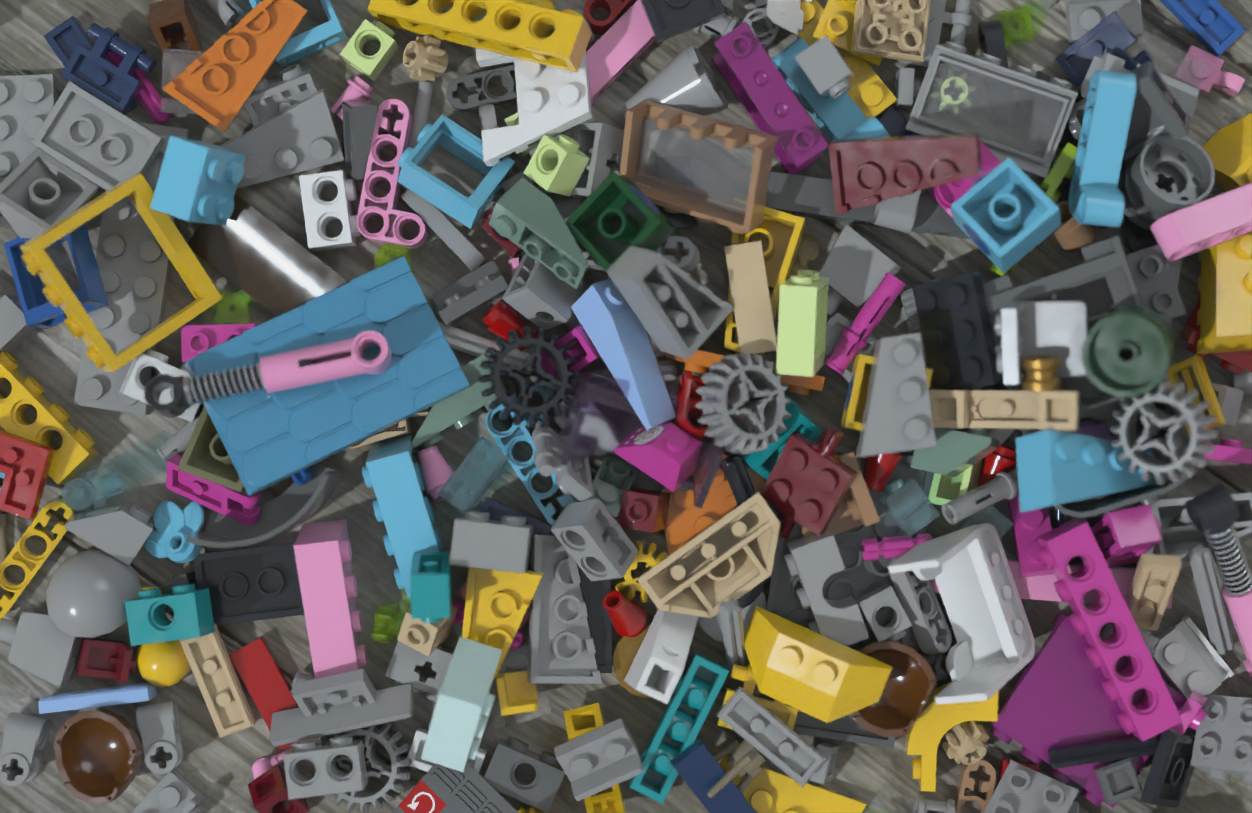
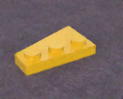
(497, 606)

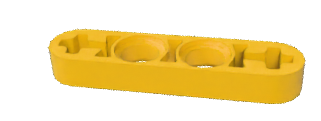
(28, 561)

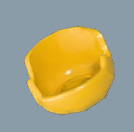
(162, 663)

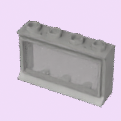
(1008, 108)

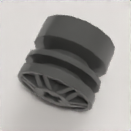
(1165, 179)

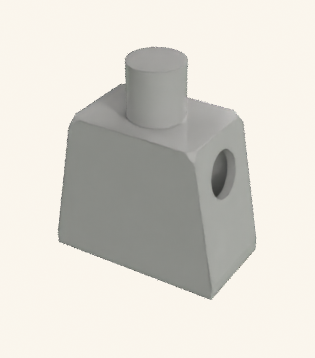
(854, 269)
(542, 295)
(41, 646)

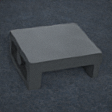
(1153, 112)

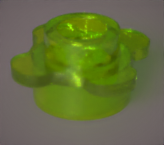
(1023, 18)
(241, 313)

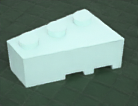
(462, 701)

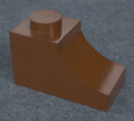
(174, 25)

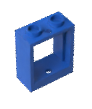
(34, 304)

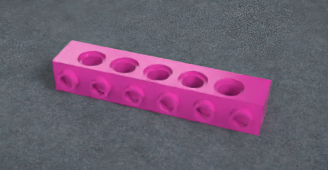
(1156, 709)

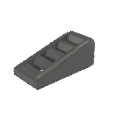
(358, 129)

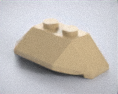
(717, 563)

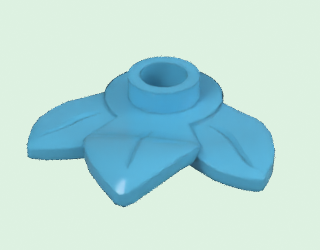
(172, 530)

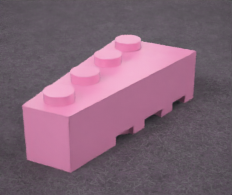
(330, 598)

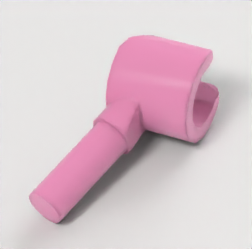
(263, 764)

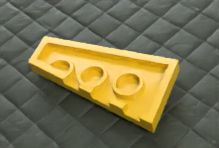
(781, 794)

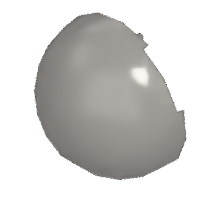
(90, 593)

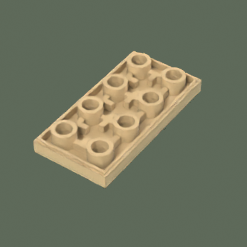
(891, 29)

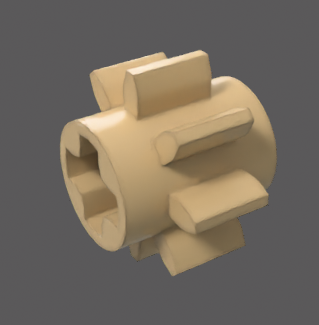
(425, 58)
(966, 743)

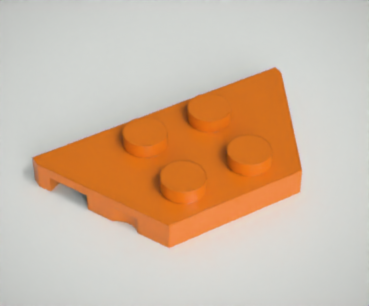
(688, 521)

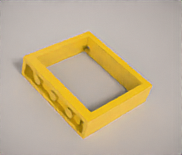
(170, 240)

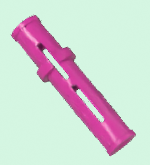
(857, 333)

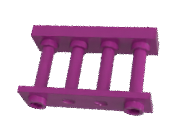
(768, 99)

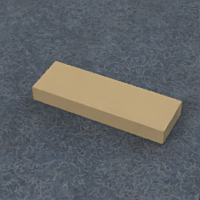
(751, 298)
(1152, 589)
(218, 683)

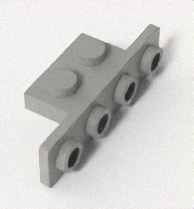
(339, 705)

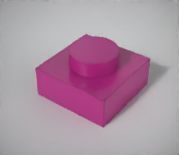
(1191, 713)

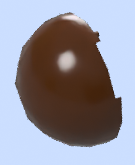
(904, 693)
(97, 755)

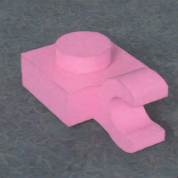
(1223, 81)

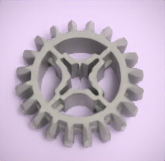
(728, 389)
(1172, 442)
(377, 768)

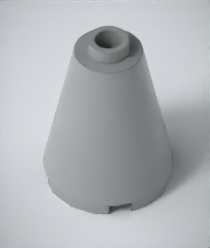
(684, 84)

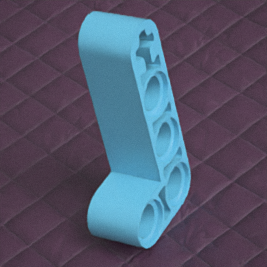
(836, 117)
(1101, 149)
(526, 470)

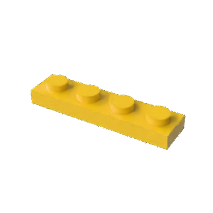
(868, 89)

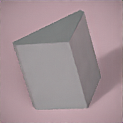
(42, 194)

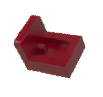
(106, 659)

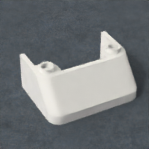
(981, 607)

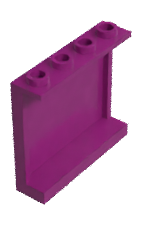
(1064, 704)

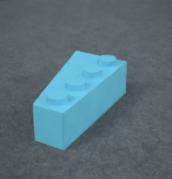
(1070, 468)
(401, 504)

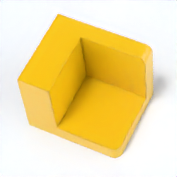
(516, 693)

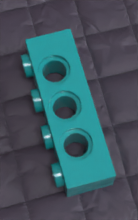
(679, 724)

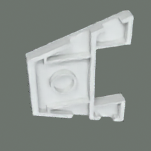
(547, 103)

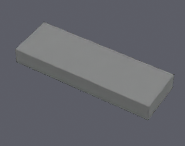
(771, 736)

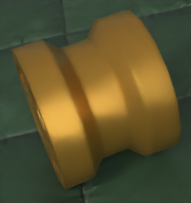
(1041, 373)

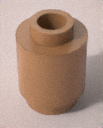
(1071, 234)

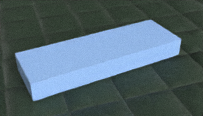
(97, 698)

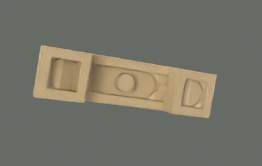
(1005, 409)

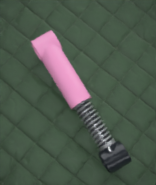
(272, 373)
(1214, 517)

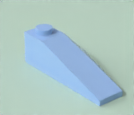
(626, 351)

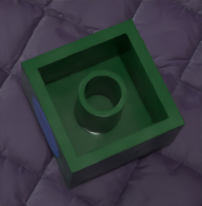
(618, 218)

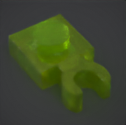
(386, 622)

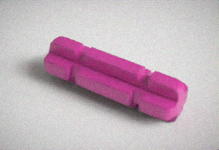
(890, 546)

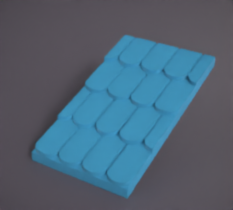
(303, 425)

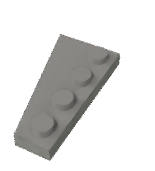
(289, 142)

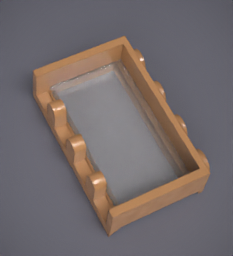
(698, 164)

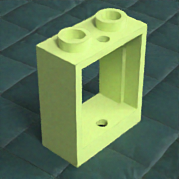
(802, 324)

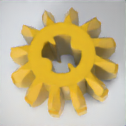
(640, 557)

